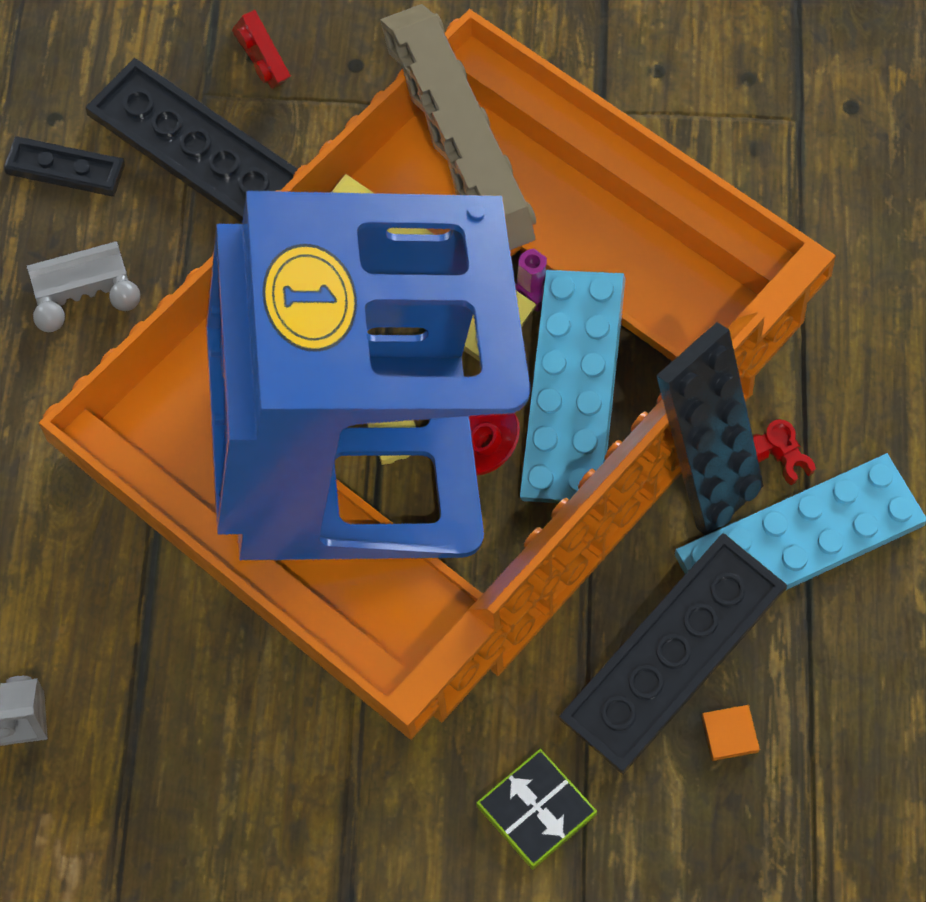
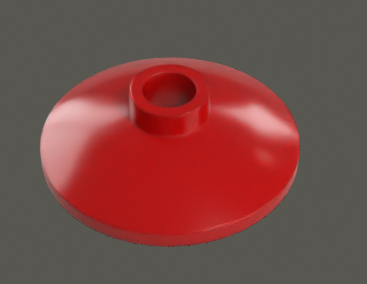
(493, 440)

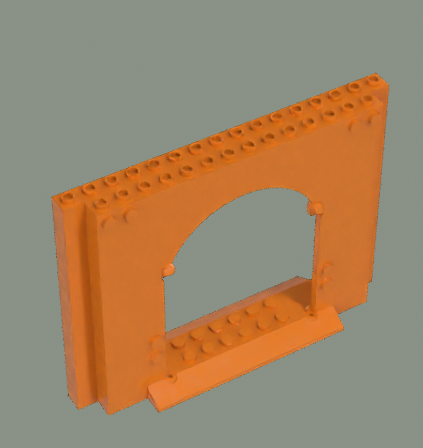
(604, 201)

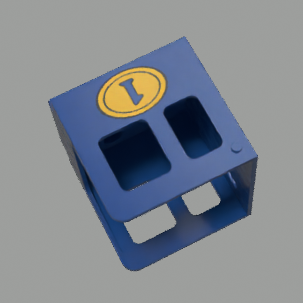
(299, 368)

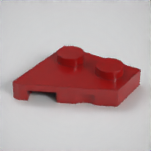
(260, 49)

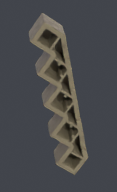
(454, 117)

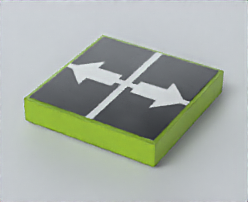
(536, 809)

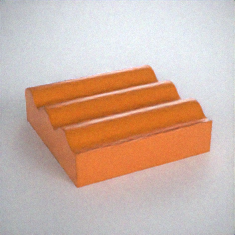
(730, 732)

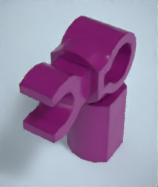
(532, 276)

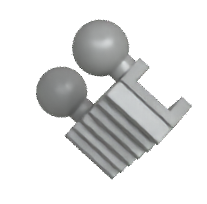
(78, 275)

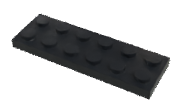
(187, 138)
(711, 429)
(672, 653)

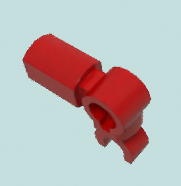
(781, 442)

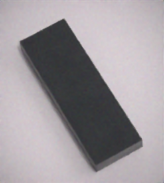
(64, 166)

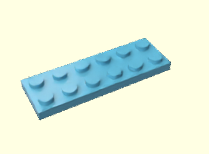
(572, 382)
(823, 524)

